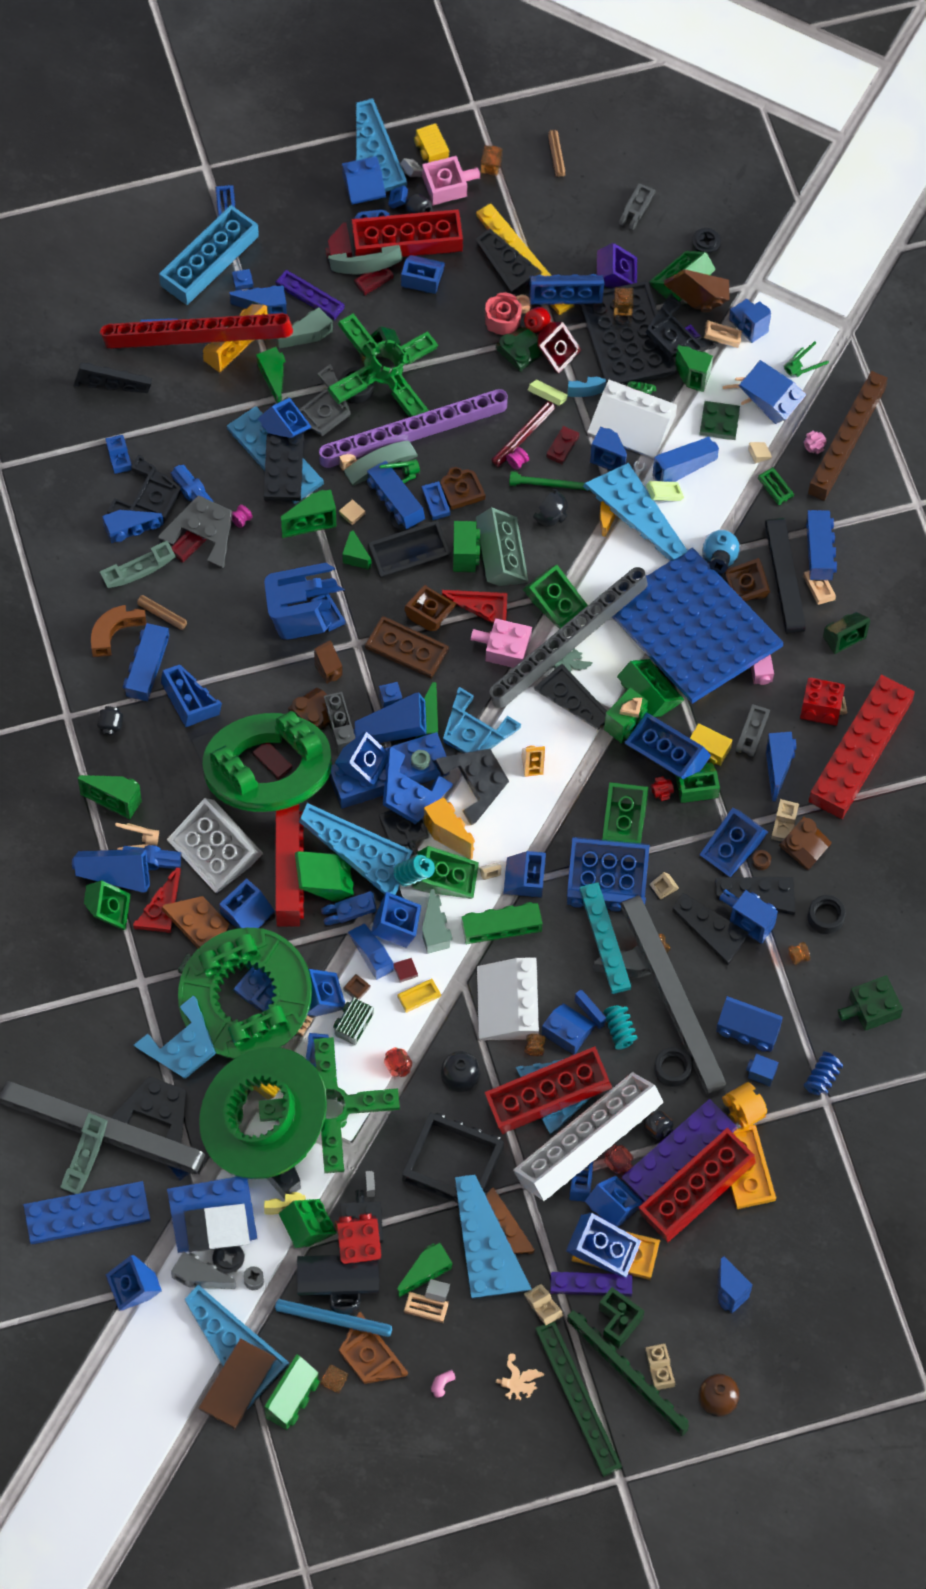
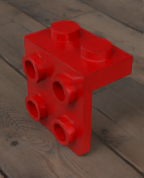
(822, 701)
(358, 1238)

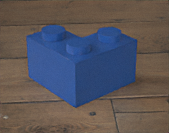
(751, 319)

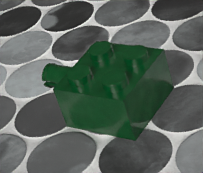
(873, 1003)

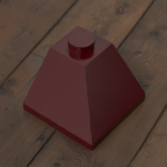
(557, 345)

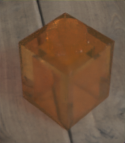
(491, 160)
(623, 301)

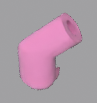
(440, 1381)

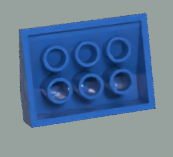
(614, 864)
(208, 1195)

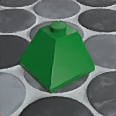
(108, 903)

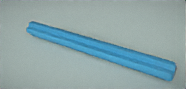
(333, 1317)

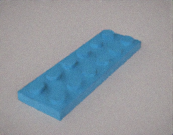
(253, 438)

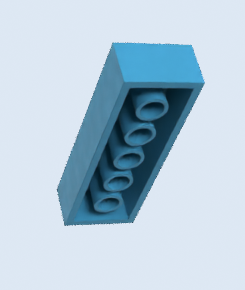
(208, 255)

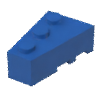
(188, 697)

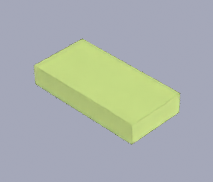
(547, 392)
(665, 491)

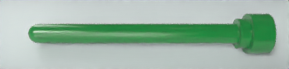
(517, 479)

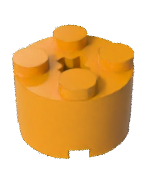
(745, 1105)

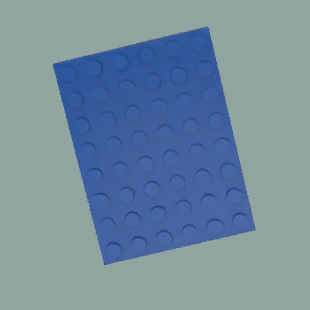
(696, 626)

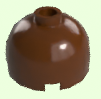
(718, 1394)

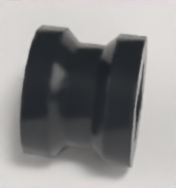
(720, 561)

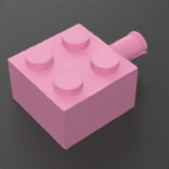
(446, 179)
(505, 643)

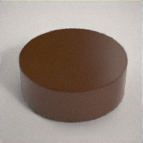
(761, 859)

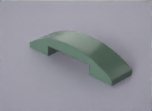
(366, 263)
(392, 453)
(139, 567)
(85, 1154)

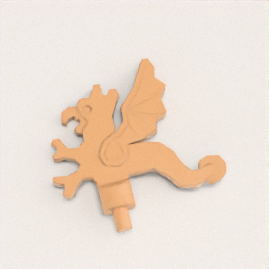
(516, 1384)

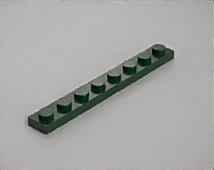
(634, 1378)
(578, 1398)

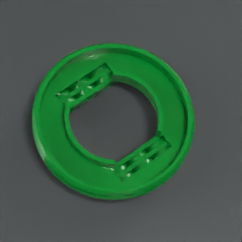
(237, 784)

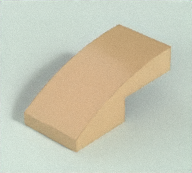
(784, 820)
(543, 1304)

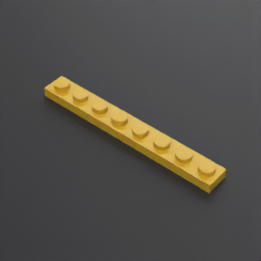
(492, 219)

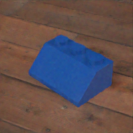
(749, 1024)

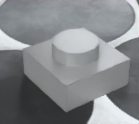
(411, 168)

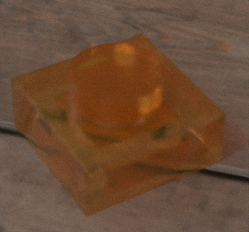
(334, 1378)

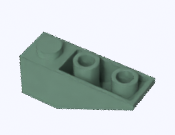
(309, 329)
(434, 931)

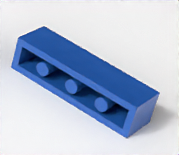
(396, 495)
(820, 545)
(147, 662)

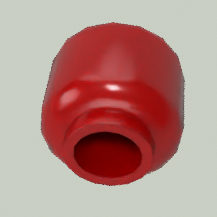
(537, 319)

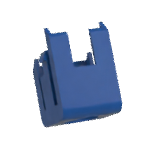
(292, 587)

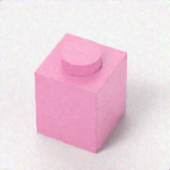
(763, 671)

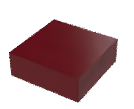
(405, 970)

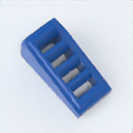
(581, 1192)

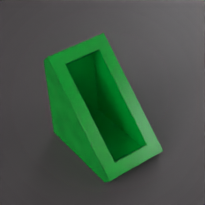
(355, 553)

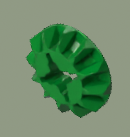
(643, 387)

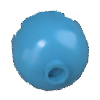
(721, 540)

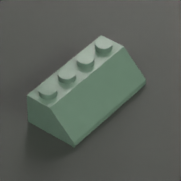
(501, 548)

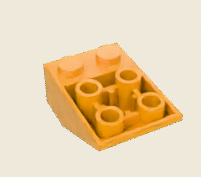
(447, 828)

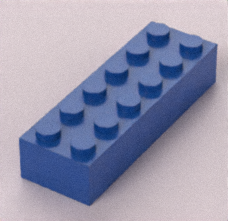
(353, 791)

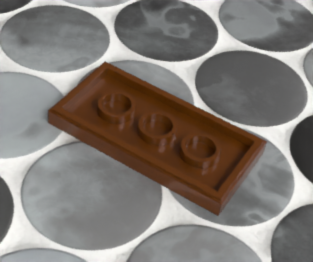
(406, 647)
(237, 1383)

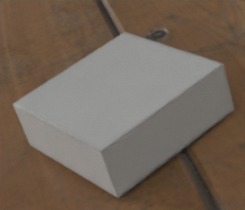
(370, 1185)
(437, 1290)

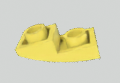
(274, 1206)

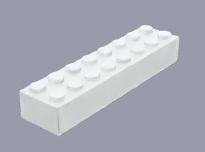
(588, 1136)

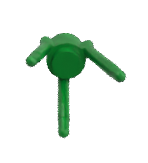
(794, 365)
(409, 468)

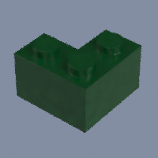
(624, 1317)

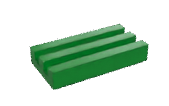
(789, 494)

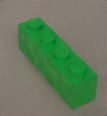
(501, 923)

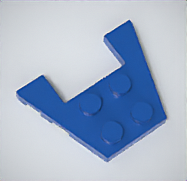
(404, 794)

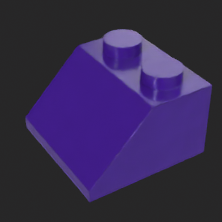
(616, 266)

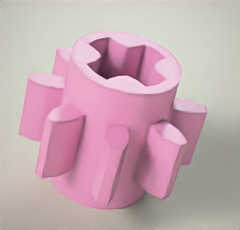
(815, 442)

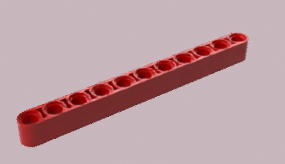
(197, 330)

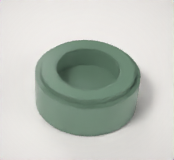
(420, 759)

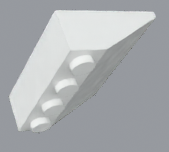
(636, 417)
(214, 845)
(507, 999)

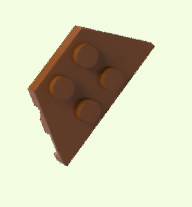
(196, 919)
(512, 1231)
(370, 1357)

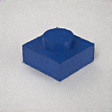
(398, 197)
(242, 279)

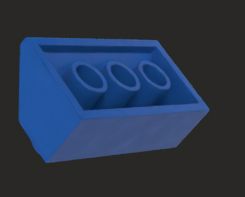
(566, 289)
(667, 747)

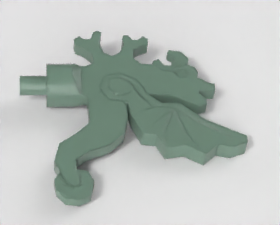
(568, 661)

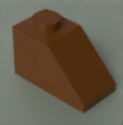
(328, 662)

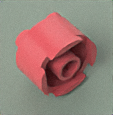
(503, 314)

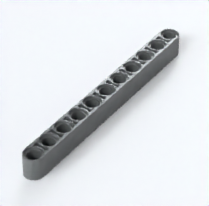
(565, 645)
(673, 994)
(116, 1132)

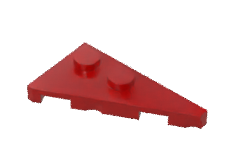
(483, 604)
(153, 917)

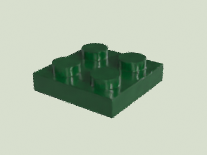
(719, 420)

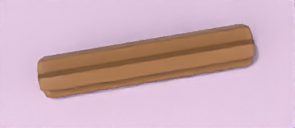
(556, 153)
(162, 612)

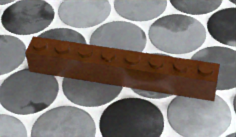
(847, 435)

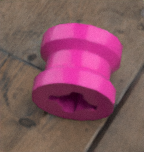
(517, 458)
(241, 515)

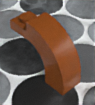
(109, 624)

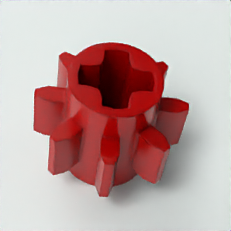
(662, 788)

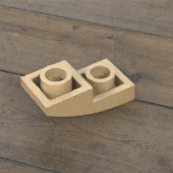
(660, 1366)

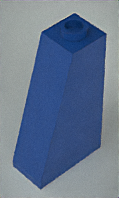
(684, 460)
(395, 722)
(114, 867)

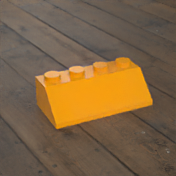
(221, 354)

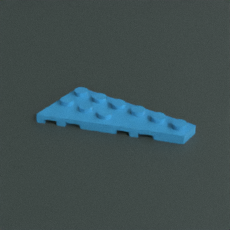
(374, 141)
(633, 505)
(363, 850)
(489, 1256)
(225, 1330)

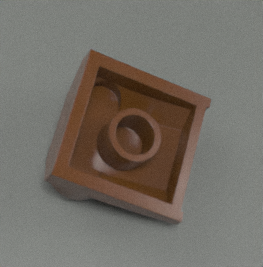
(748, 580)
(428, 608)
(312, 708)
(805, 843)

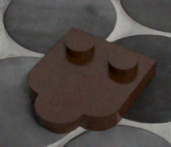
(461, 488)

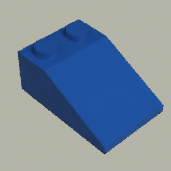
(772, 391)
(779, 754)
(733, 842)
(603, 1245)

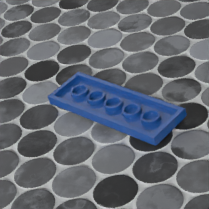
(86, 1212)

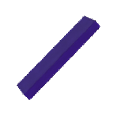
(310, 294)

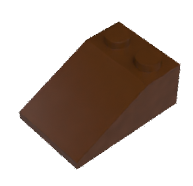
(699, 289)

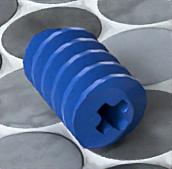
(823, 1074)

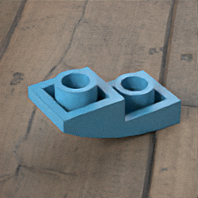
(594, 386)

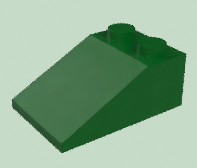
(310, 515)
(555, 596)
(112, 792)
(625, 812)
(452, 874)
(324, 875)

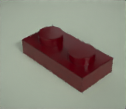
(562, 445)

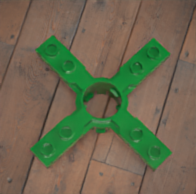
(371, 371)
(353, 1103)

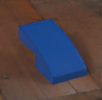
(118, 454)

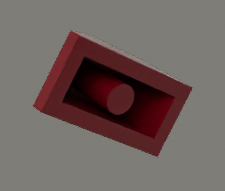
(339, 242)

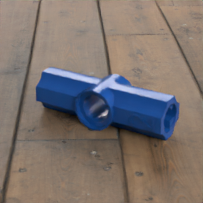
(190, 486)
(160, 858)

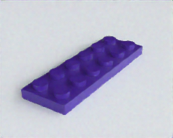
(677, 1150)

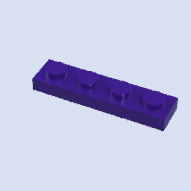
(589, 1283)

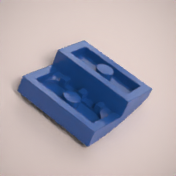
(256, 989)

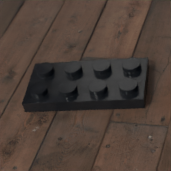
(283, 467)

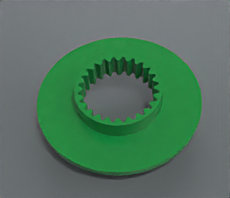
(256, 949)
(290, 1140)

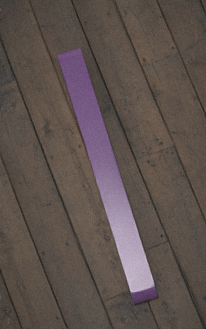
(420, 422)

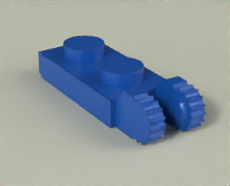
(350, 908)

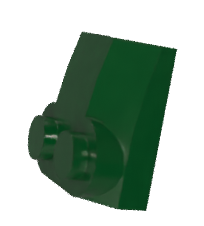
(519, 348)

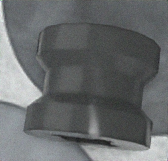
(253, 1283)

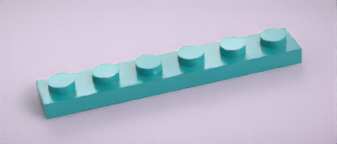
(605, 938)

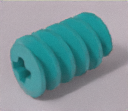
(413, 870)
(620, 1026)

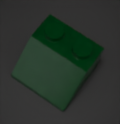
(846, 632)

